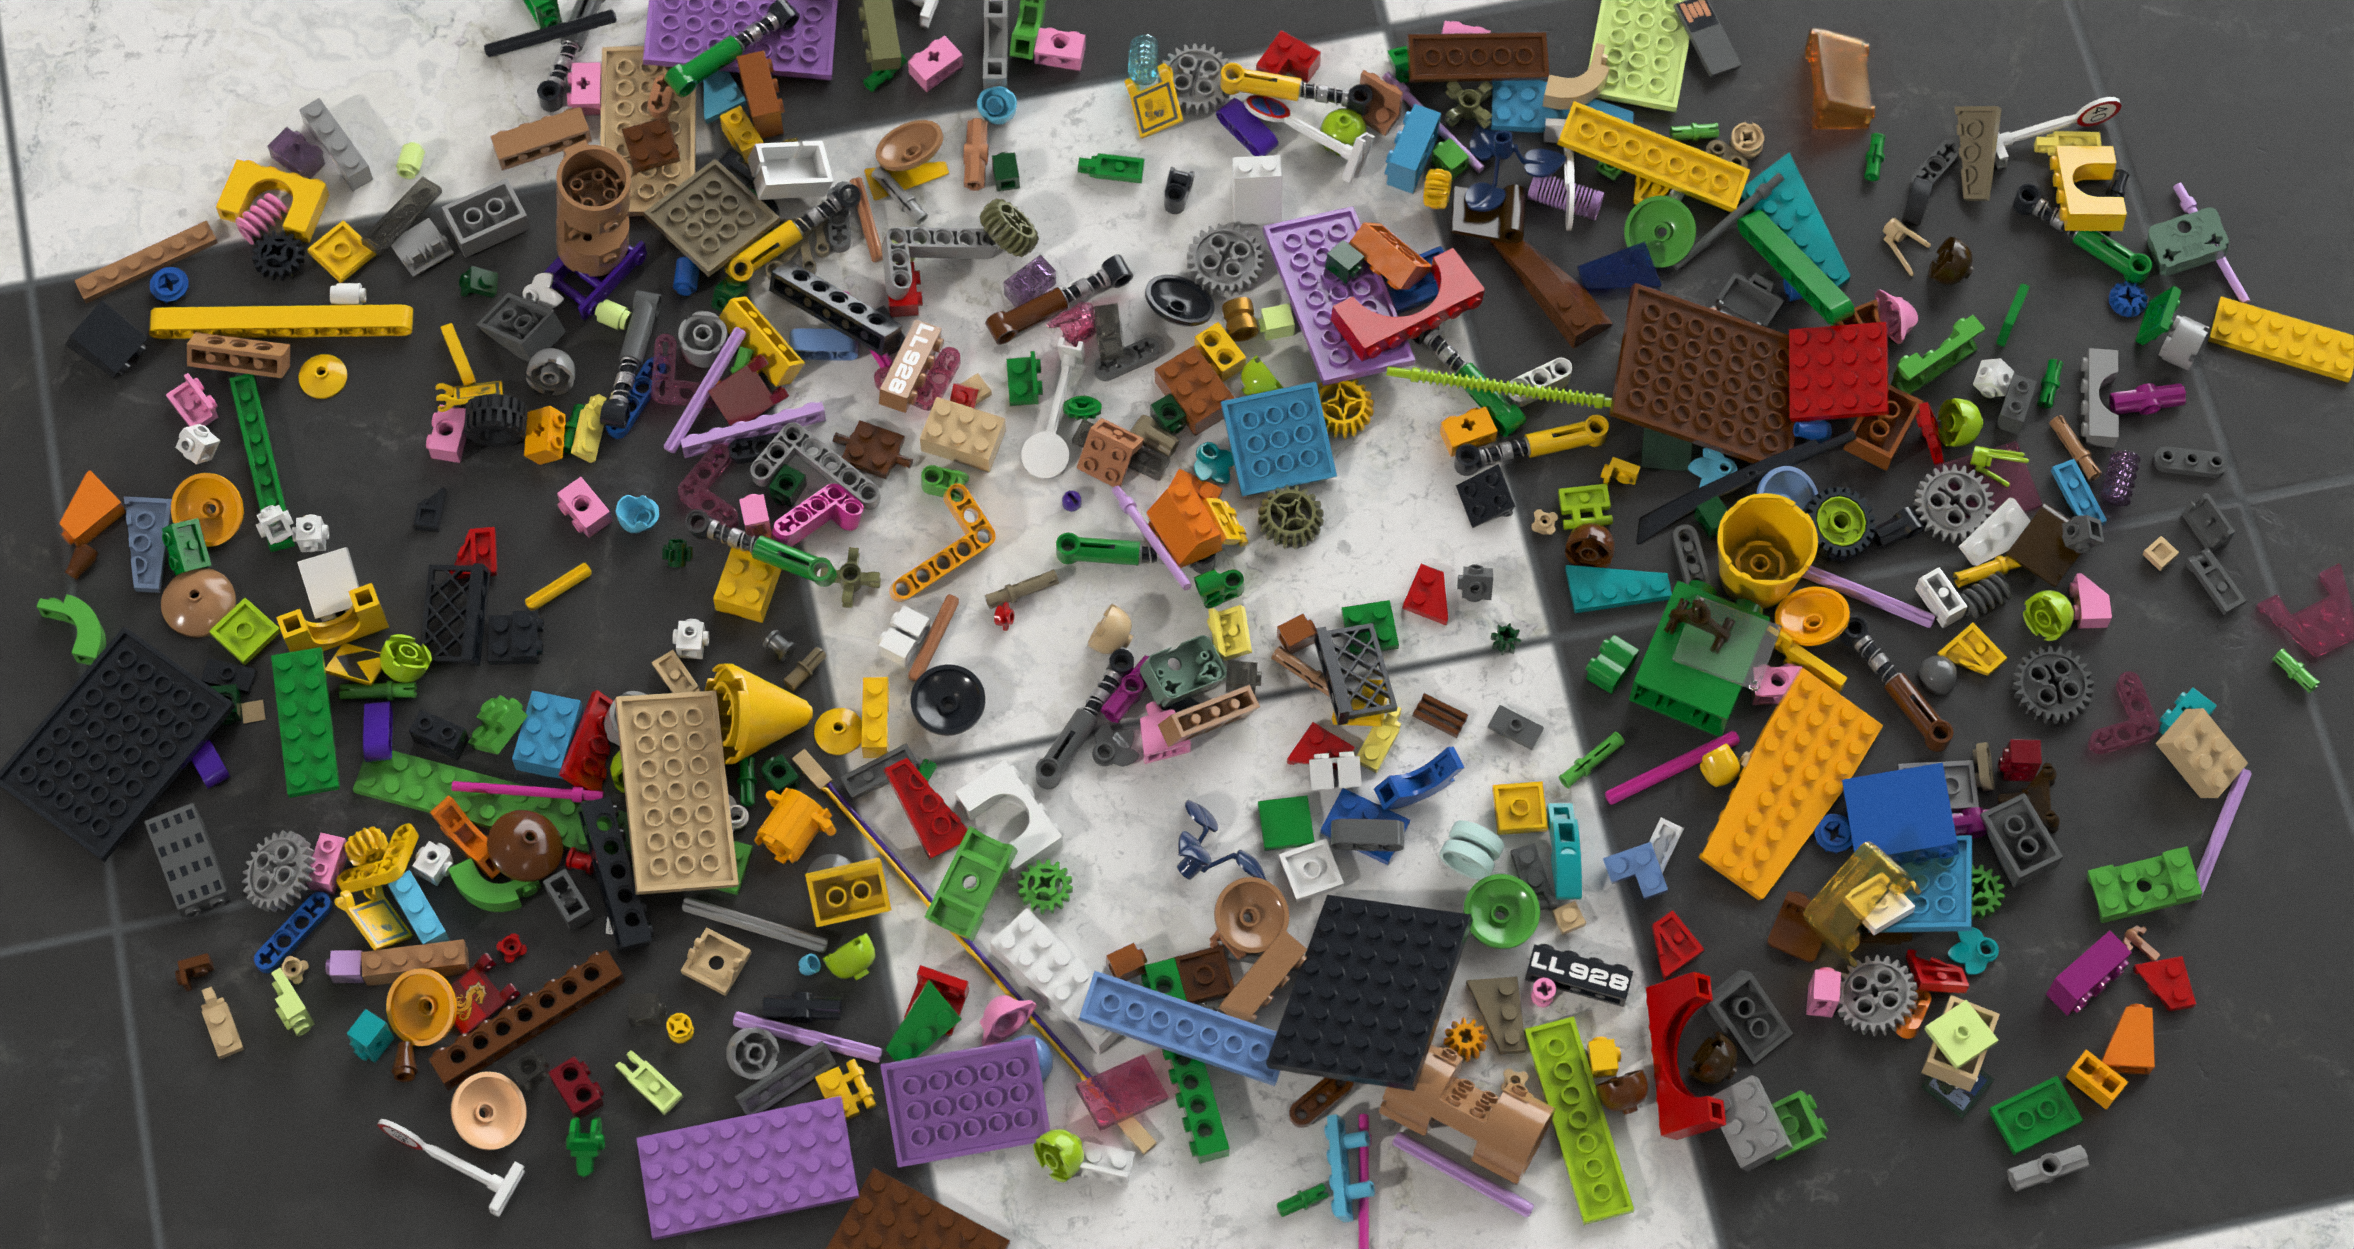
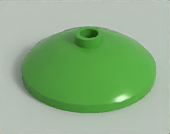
(1658, 213)
(1511, 898)

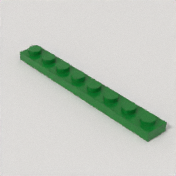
(258, 448)

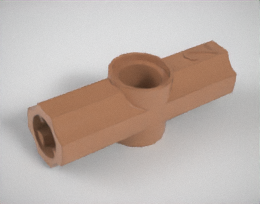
(975, 154)

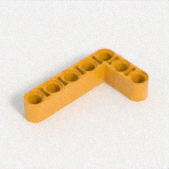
(950, 553)

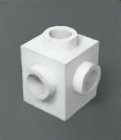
(1993, 378)
(197, 443)
(280, 529)
(310, 533)
(690, 639)
(433, 862)

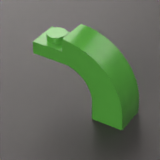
(1027, 27)
(90, 633)
(486, 894)

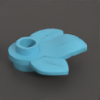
(1709, 466)

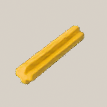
(558, 587)

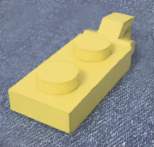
(2065, 138)
(589, 430)
(1380, 741)

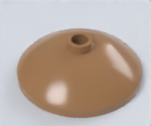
(909, 145)
(197, 615)
(1264, 906)

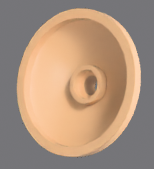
(502, 1106)

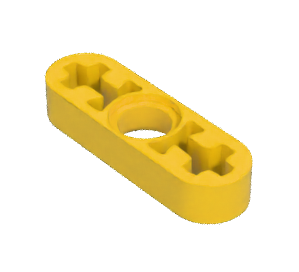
(458, 354)

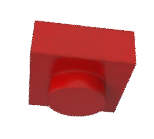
(964, 395)

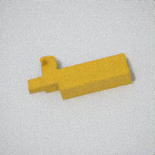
(1801, 657)

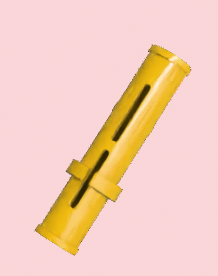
(1982, 571)

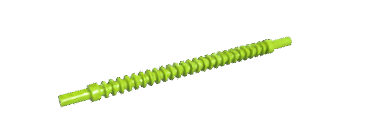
(1416, 375)

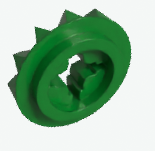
(1082, 407)

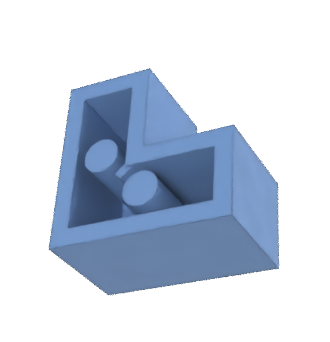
(1638, 863)

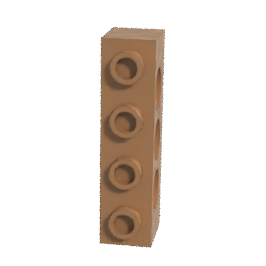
(238, 355)
(1208, 715)

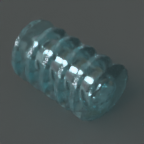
(1143, 59)

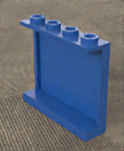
(1903, 813)

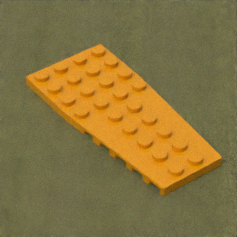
(1788, 783)

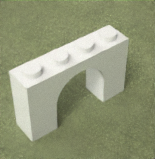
(1003, 785)

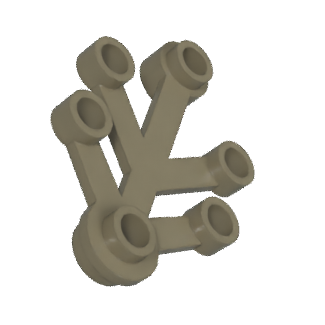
(805, 248)

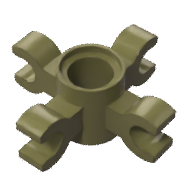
(1468, 96)
(869, 579)

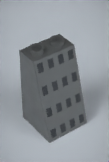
(188, 860)

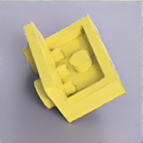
(1230, 632)

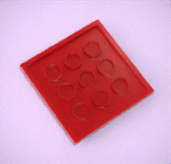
(1838, 371)

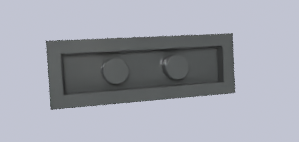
(872, 775)

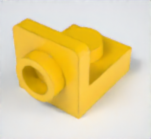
(1621, 470)

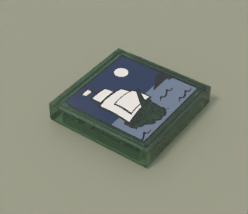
(1955, 1098)

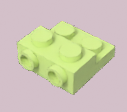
(290, 1008)

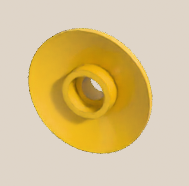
(323, 385)
(841, 741)

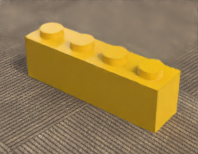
(763, 339)

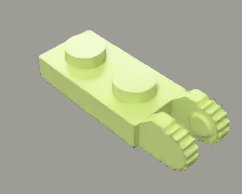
(650, 1083)

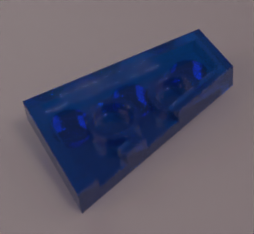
(1620, 269)

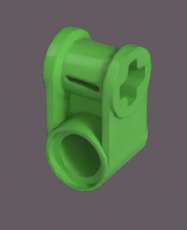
(945, 479)

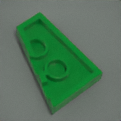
(923, 1025)

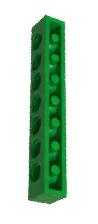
(1205, 1148)

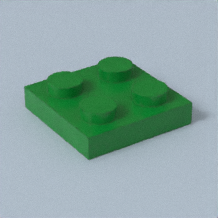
(2159, 315)
(1382, 618)

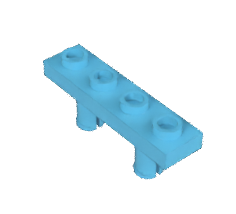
(1337, 1157)

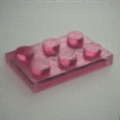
(1121, 1092)

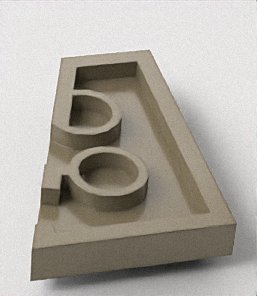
(1501, 1008)

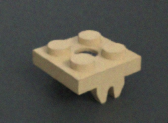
(712, 945)

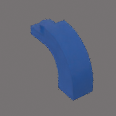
(1412, 787)

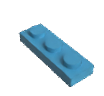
(2077, 490)

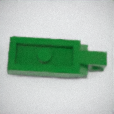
(1113, 167)

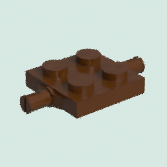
(873, 449)

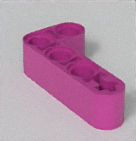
(827, 504)

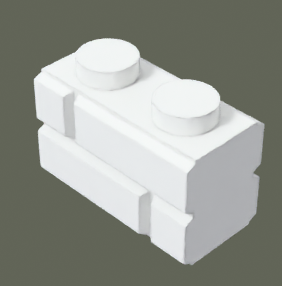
(1941, 597)

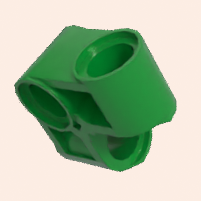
(1214, 587)

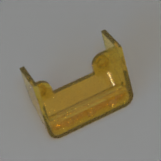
(1853, 896)

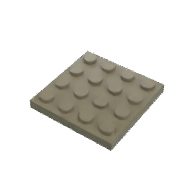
(711, 217)

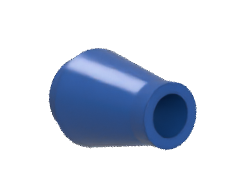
(1813, 430)

